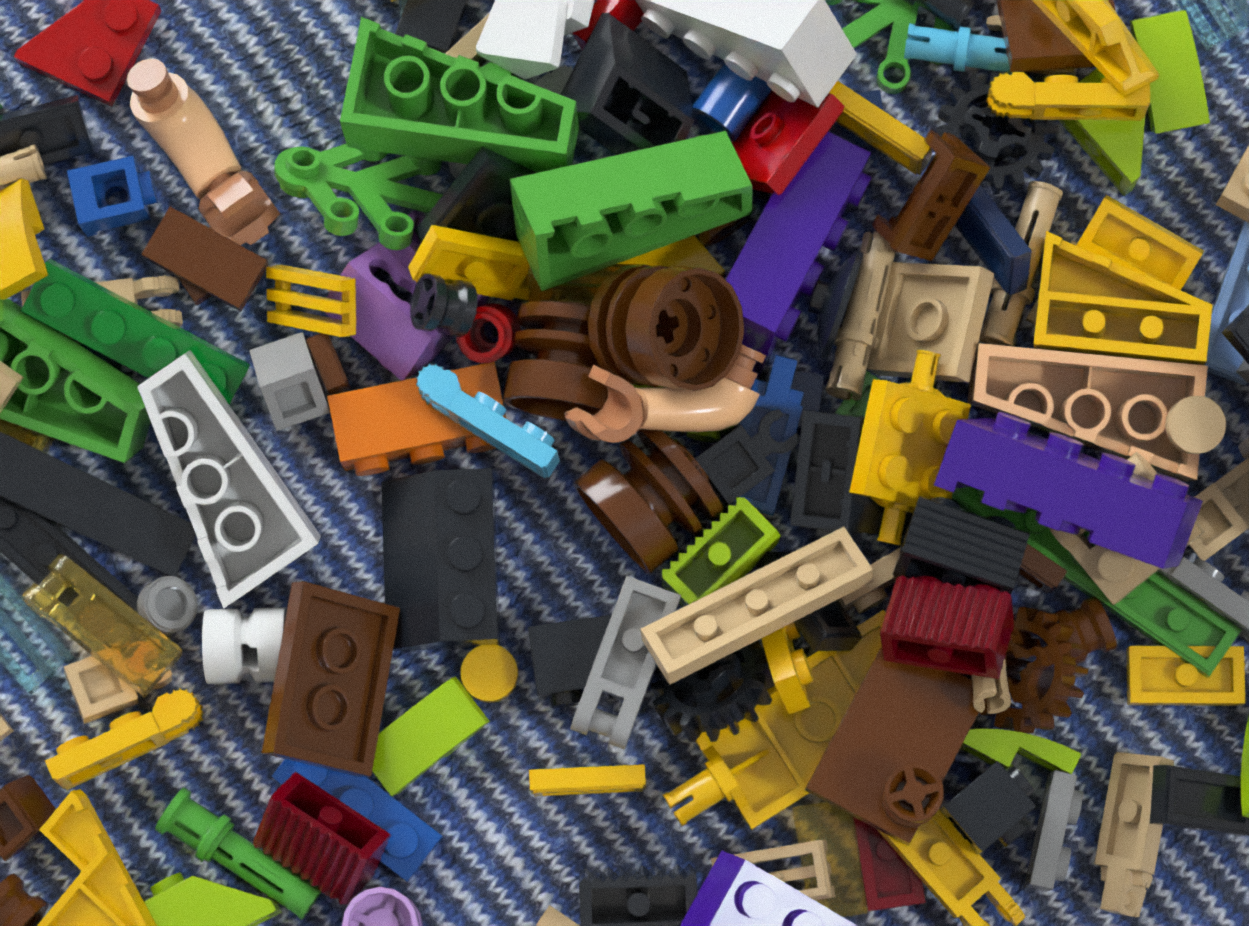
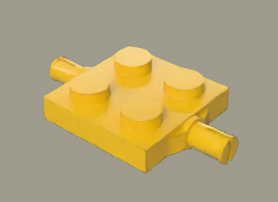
(905, 444)

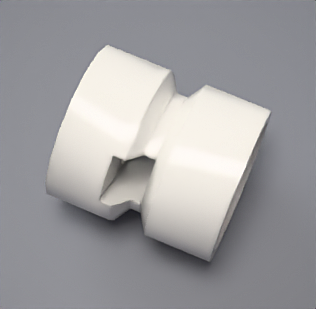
(226, 641)

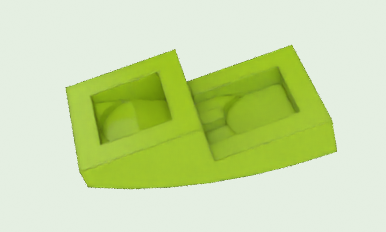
(1179, 91)
(426, 735)
(1002, 746)

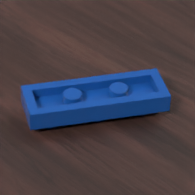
(411, 837)

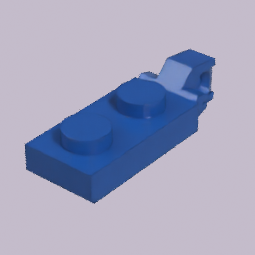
(773, 396)

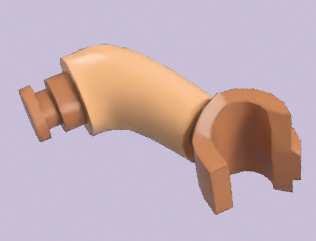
(199, 149)
(668, 408)

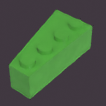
(448, 107)
(626, 205)
(69, 389)

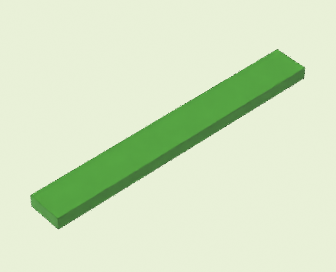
(1154, 608)

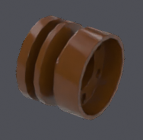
(666, 326)
(563, 361)
(649, 497)

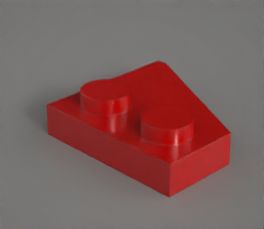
(92, 46)

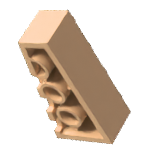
(1093, 398)

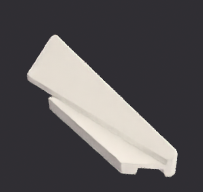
(530, 33)

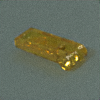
(104, 625)

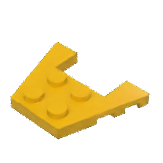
(103, 889)

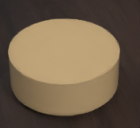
(1195, 424)

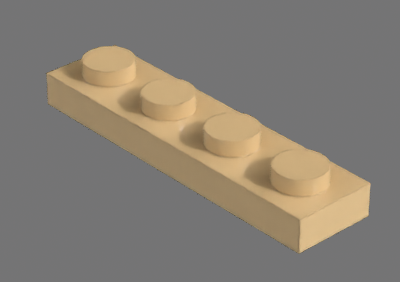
(756, 605)

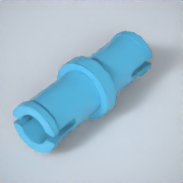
(956, 48)

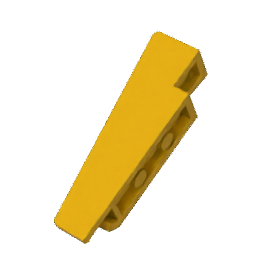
(1103, 39)

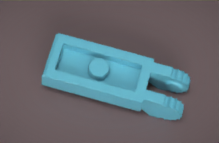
(485, 419)

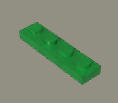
(124, 328)

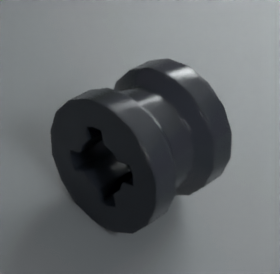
(443, 305)

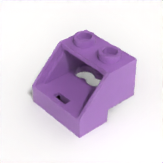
(385, 319)

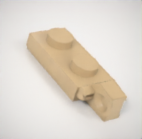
(1126, 838)

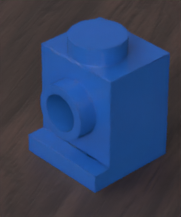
(95, 184)

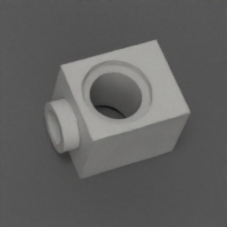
(289, 381)

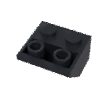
(628, 91)
(825, 475)

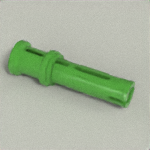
(214, 839)

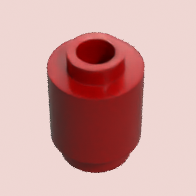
(475, 343)

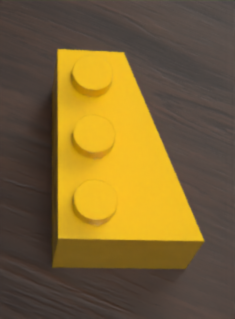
(1113, 311)

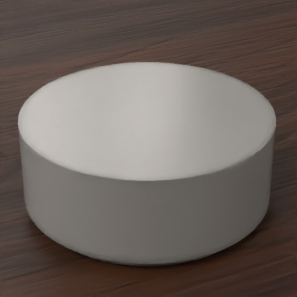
(168, 604)

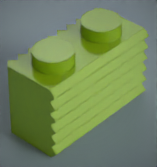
(722, 553)

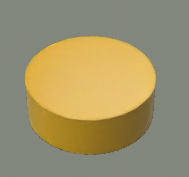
(489, 673)

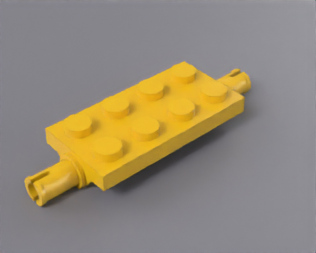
(777, 754)

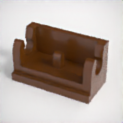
(936, 199)

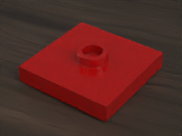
(782, 139)

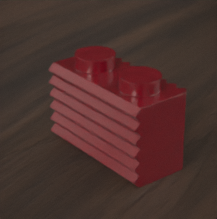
(947, 626)
(321, 838)

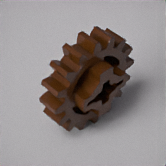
(1045, 682)

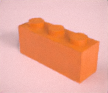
(396, 424)

